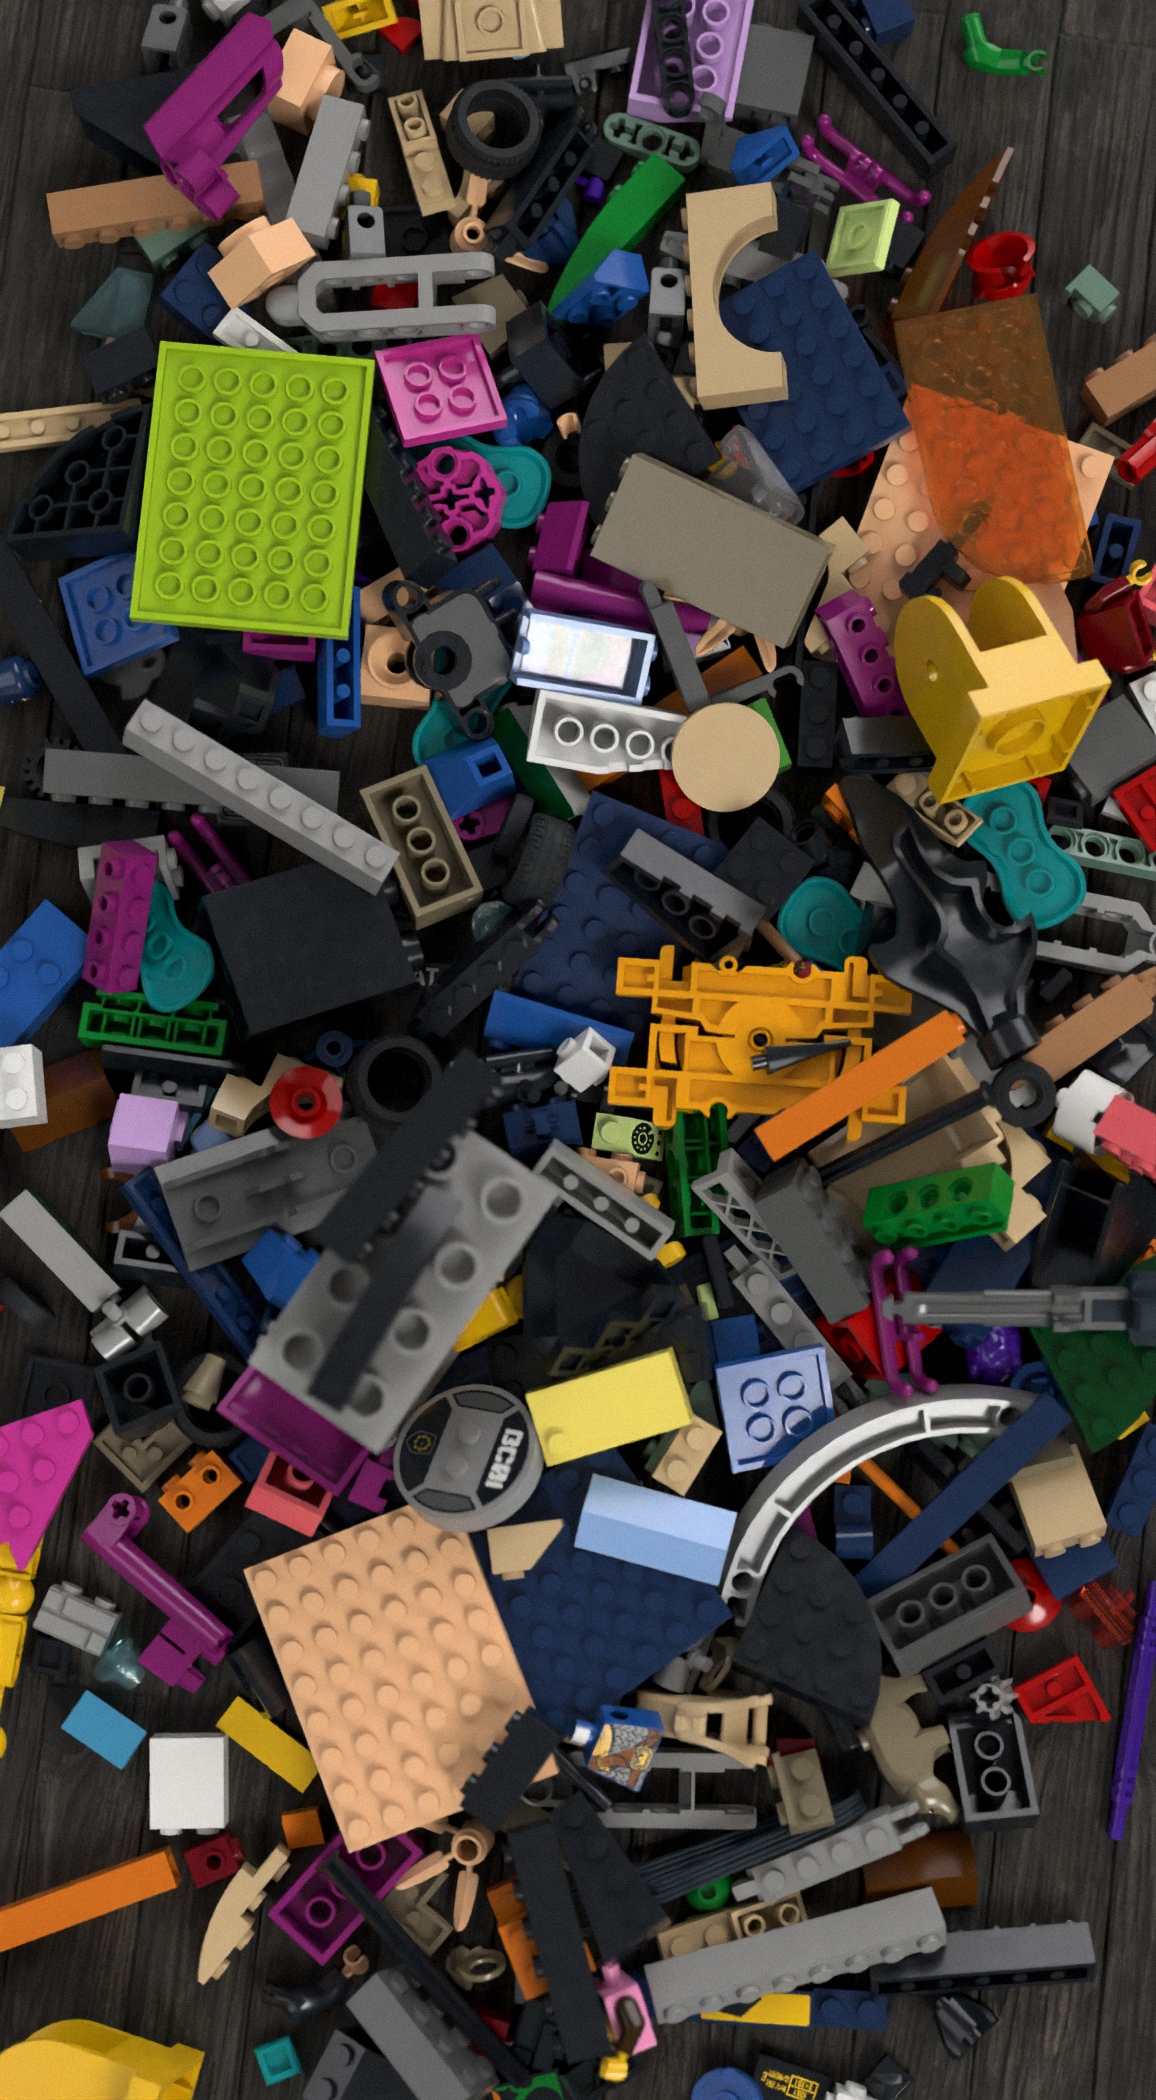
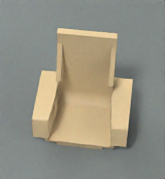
(489, 28)
(954, 1147)

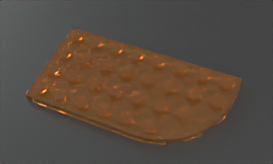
(995, 440)

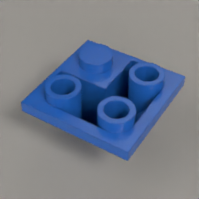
(606, 291)
(471, 775)

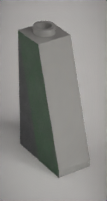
(553, 788)
(62, 1249)

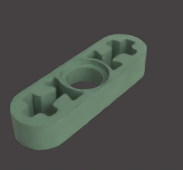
(645, 128)

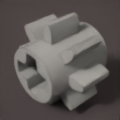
(988, 1703)

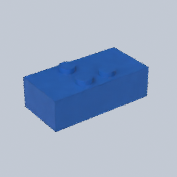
(38, 971)

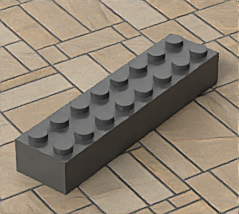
(142, 781)

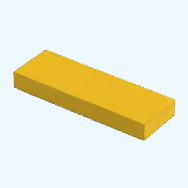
(269, 1743)

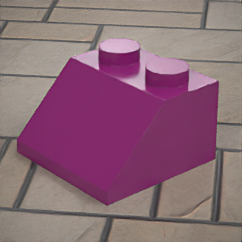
(561, 538)

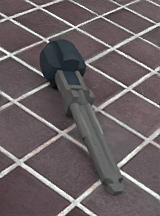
(1059, 1307)

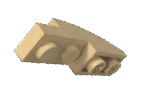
(421, 153)
(231, 1920)
(730, 1924)

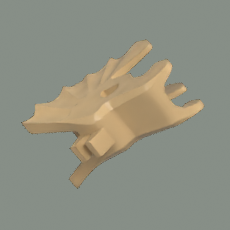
(686, 1717)

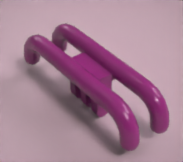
(862, 171)
(222, 875)
(894, 1330)

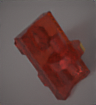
(1115, 1624)

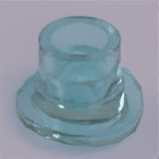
(487, 916)
(120, 1665)

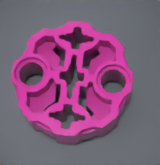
(466, 467)

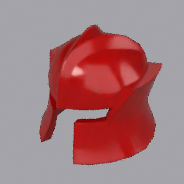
(1001, 265)

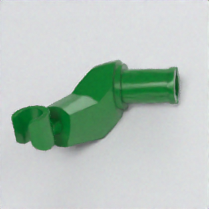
(991, 59)

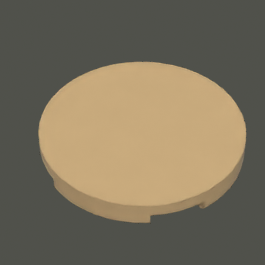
(725, 757)

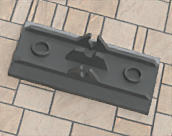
(262, 1181)

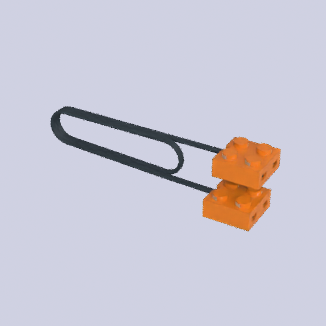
(845, 1806)

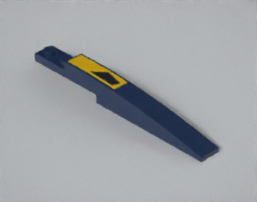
(798, 2009)

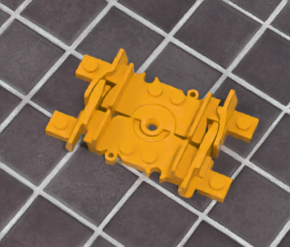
(740, 1008)

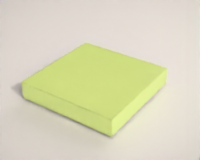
(862, 238)

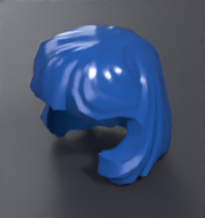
(526, 417)

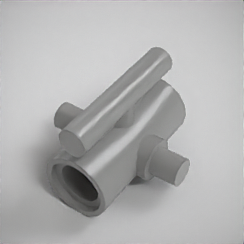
(128, 1324)
(684, 1670)

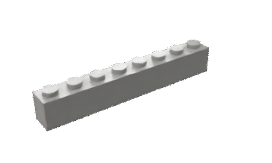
(259, 797)
(795, 1955)

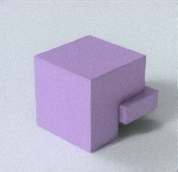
(145, 1133)

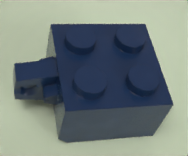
(194, 297)
(533, 1129)

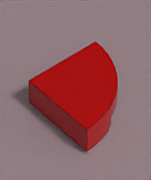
(402, 34)

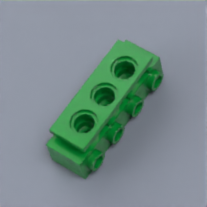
(144, 1030)
(691, 1153)
(940, 1207)

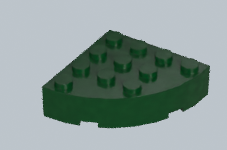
(1098, 1376)

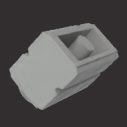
(77, 1618)

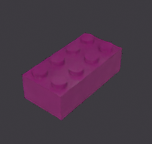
(319, 1913)

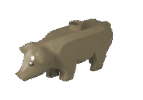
(904, 1749)

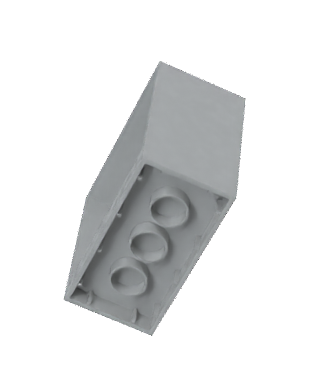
(484, 1240)

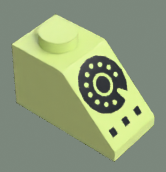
(628, 1136)

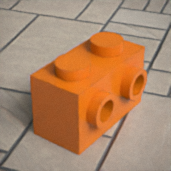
(202, 1491)

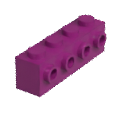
(862, 655)
(119, 916)

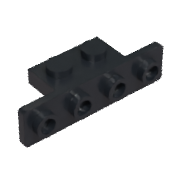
(170, 1075)

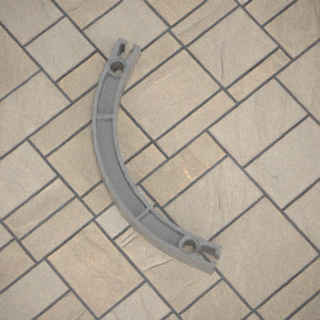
(837, 1450)

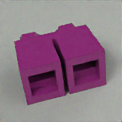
(372, 1481)
(173, 1656)

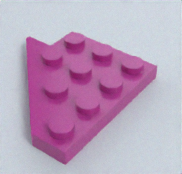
(35, 1471)

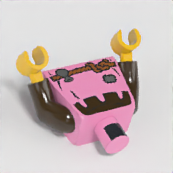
(624, 2019)

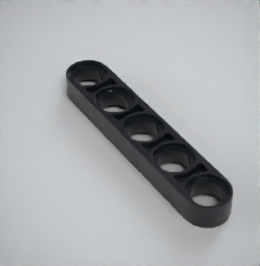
(673, 48)

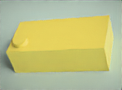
(610, 1406)

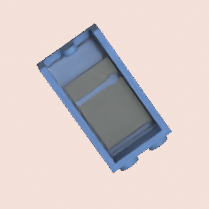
(583, 656)

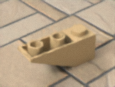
(947, 821)

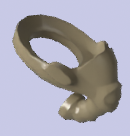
(723, 1651)
(463, 1960)

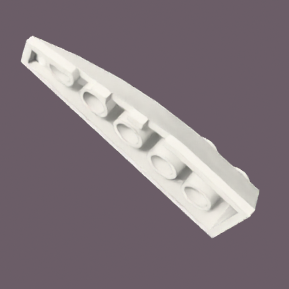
(600, 734)

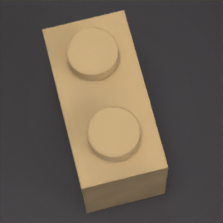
(686, 1454)

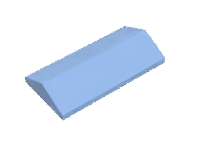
(655, 1529)

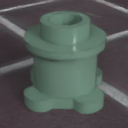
(974, 1442)

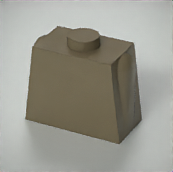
(507, 302)

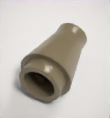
(205, 1383)

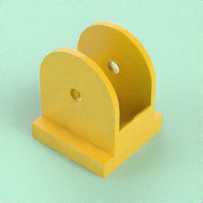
(1002, 696)
(96, 2063)

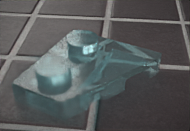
(116, 306)

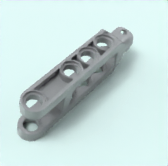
(297, 303)
(1139, 944)
(682, 1815)

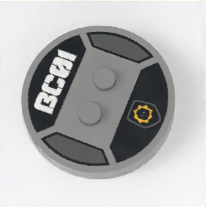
(468, 1458)

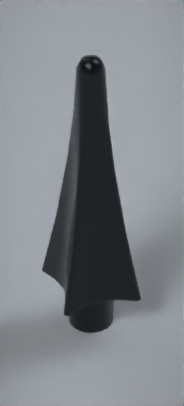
(780, 1057)

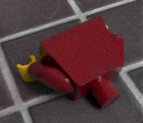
(1116, 625)

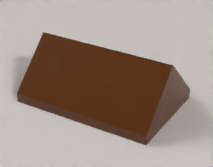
(77, 1097)
(934, 1860)

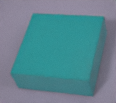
(278, 2059)

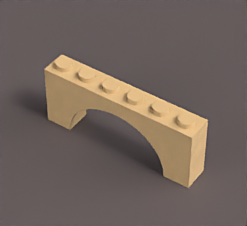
(718, 228)

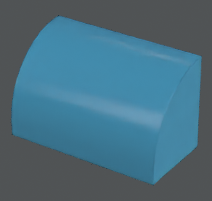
(104, 1730)

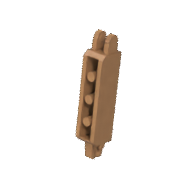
(1093, 1024)

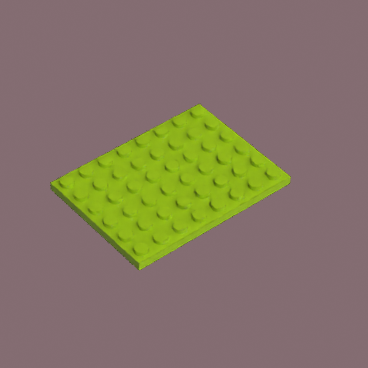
(253, 491)

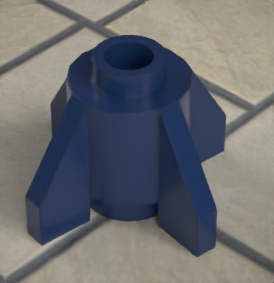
(557, 239)
(324, 1045)

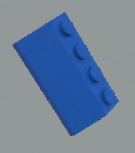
(530, 1024)

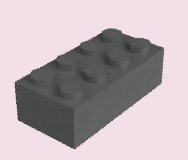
(816, 1239)
(949, 1606)
(421, 2038)

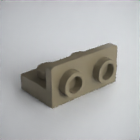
(802, 1791)

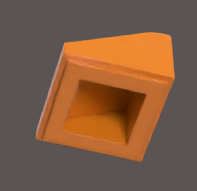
(303, 1827)

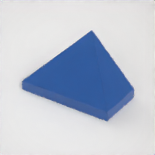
(763, 155)

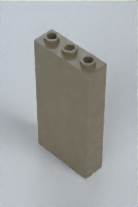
(711, 549)

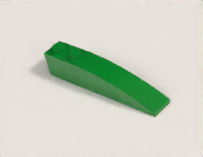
(624, 220)

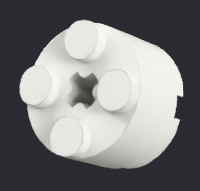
(1082, 1109)

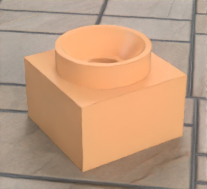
(306, 76)
(259, 259)
(379, 685)

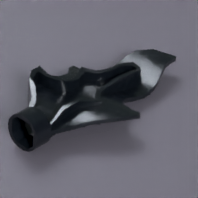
(944, 936)

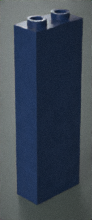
(983, 1264)

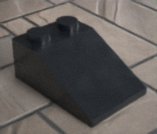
(991, 1772)
(355, 2070)

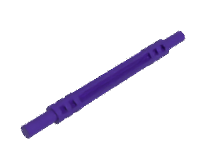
(1134, 1715)

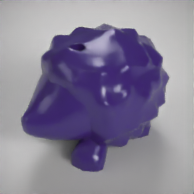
(996, 1357)

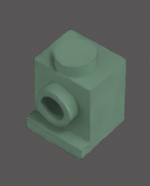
(1091, 296)

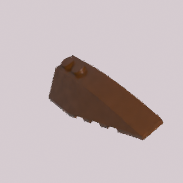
(946, 250)

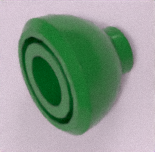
(711, 1896)

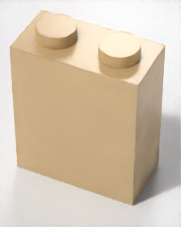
(1059, 1509)

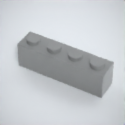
(327, 169)
(604, 1199)

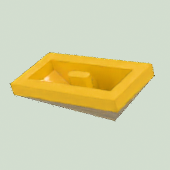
(359, 16)

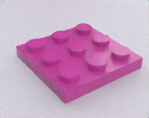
(440, 389)

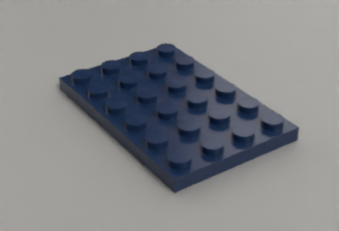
(836, 391)
(602, 923)

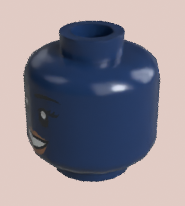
(18, 680)

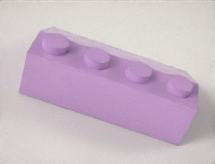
(717, 51)

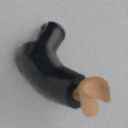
(570, 412)
(318, 1997)

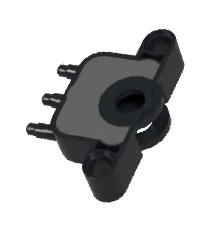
(472, 642)

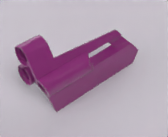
(187, 124)

